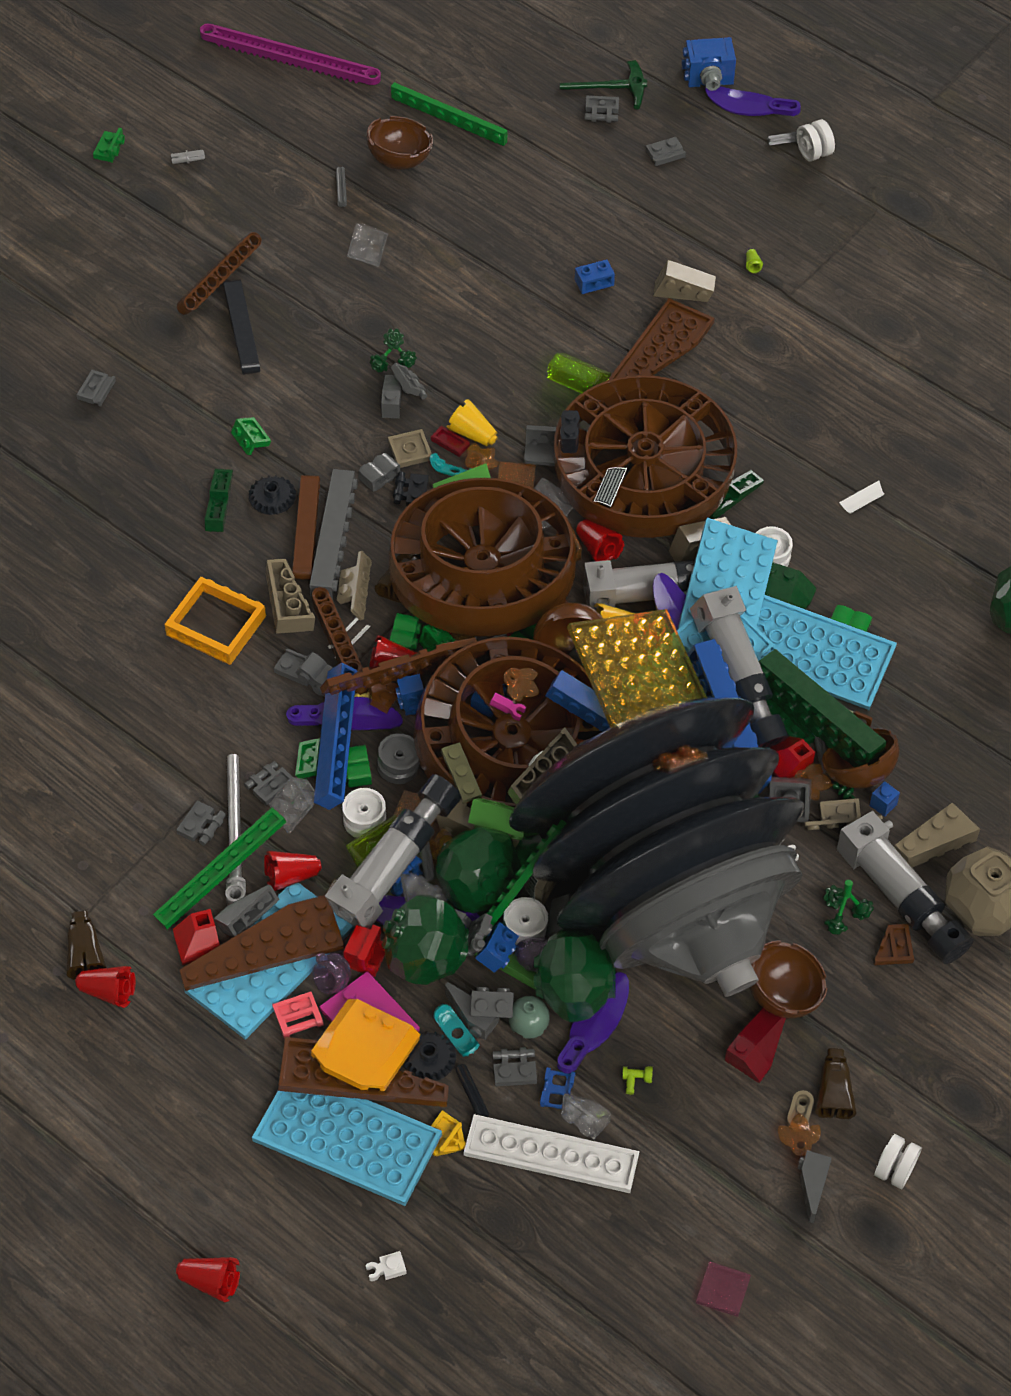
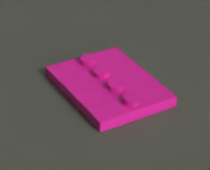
(370, 992)

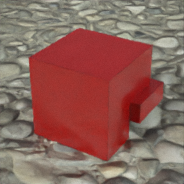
(365, 950)

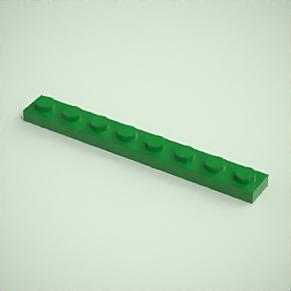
(449, 114)
(219, 868)
(523, 875)

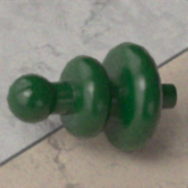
(842, 791)

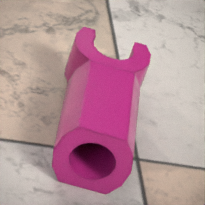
(507, 706)

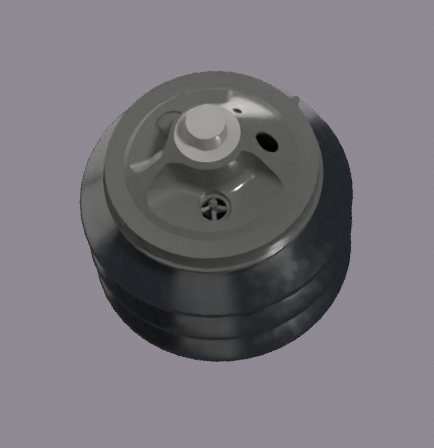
(673, 860)

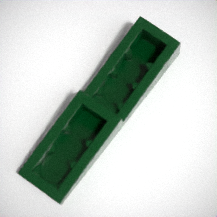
(737, 491)
(218, 500)

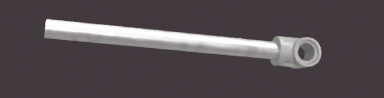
(235, 883)

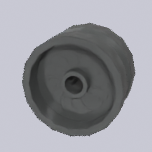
(397, 759)

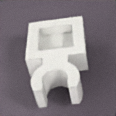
(389, 1266)

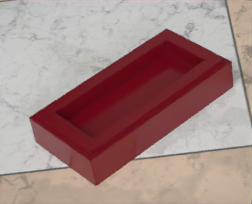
(450, 441)

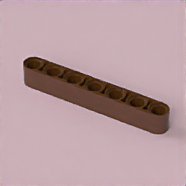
(213, 276)
(306, 527)
(335, 631)

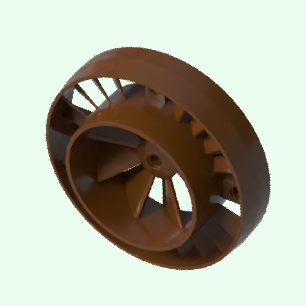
(664, 437)
(499, 575)
(530, 736)

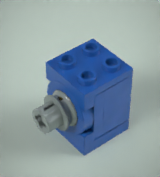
(709, 62)

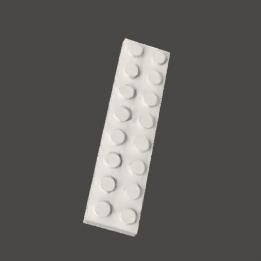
(551, 1153)

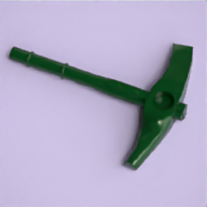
(635, 84)

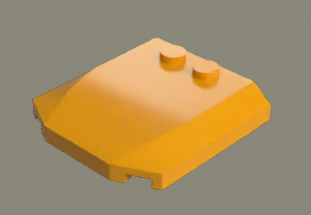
(365, 1046)

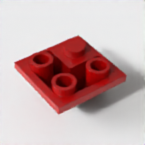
(793, 756)
(196, 936)

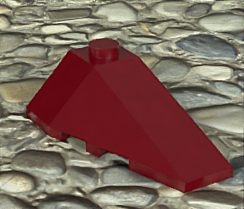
(756, 1045)

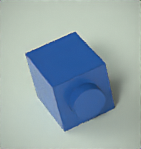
(884, 798)

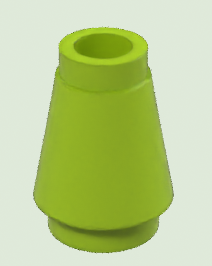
(753, 261)

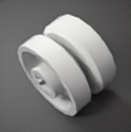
(815, 140)
(784, 545)
(363, 811)
(526, 918)
(895, 1160)

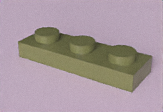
(461, 772)

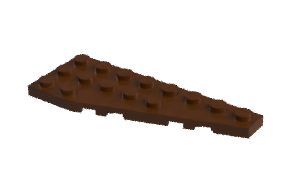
(667, 338)
(397, 668)
(282, 938)
(304, 1075)

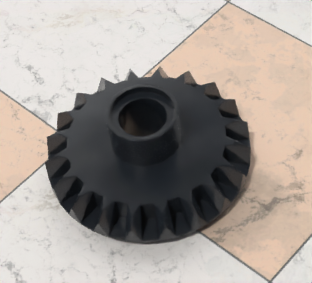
(272, 495)
(433, 1066)

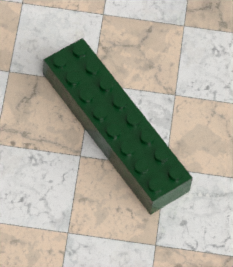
(821, 712)

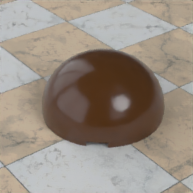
(399, 142)
(553, 624)
(864, 775)
(789, 980)

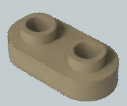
(795, 1108)

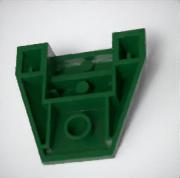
(790, 586)

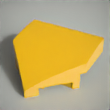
(452, 1135)

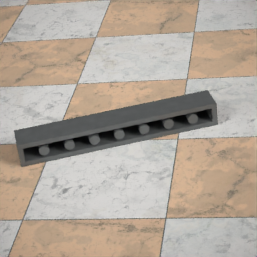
(333, 530)

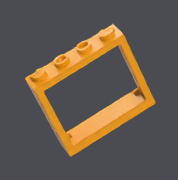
(207, 645)

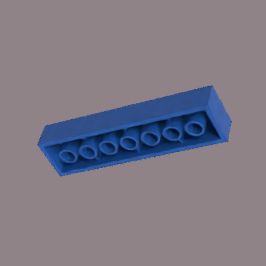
(717, 683)

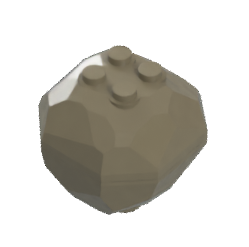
(981, 892)

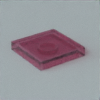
(723, 1289)

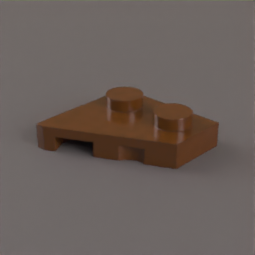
(383, 696)
(895, 946)

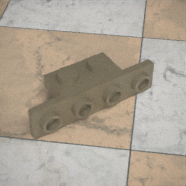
(354, 585)
(835, 813)

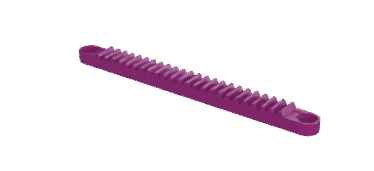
(290, 54)

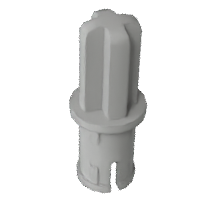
(188, 156)

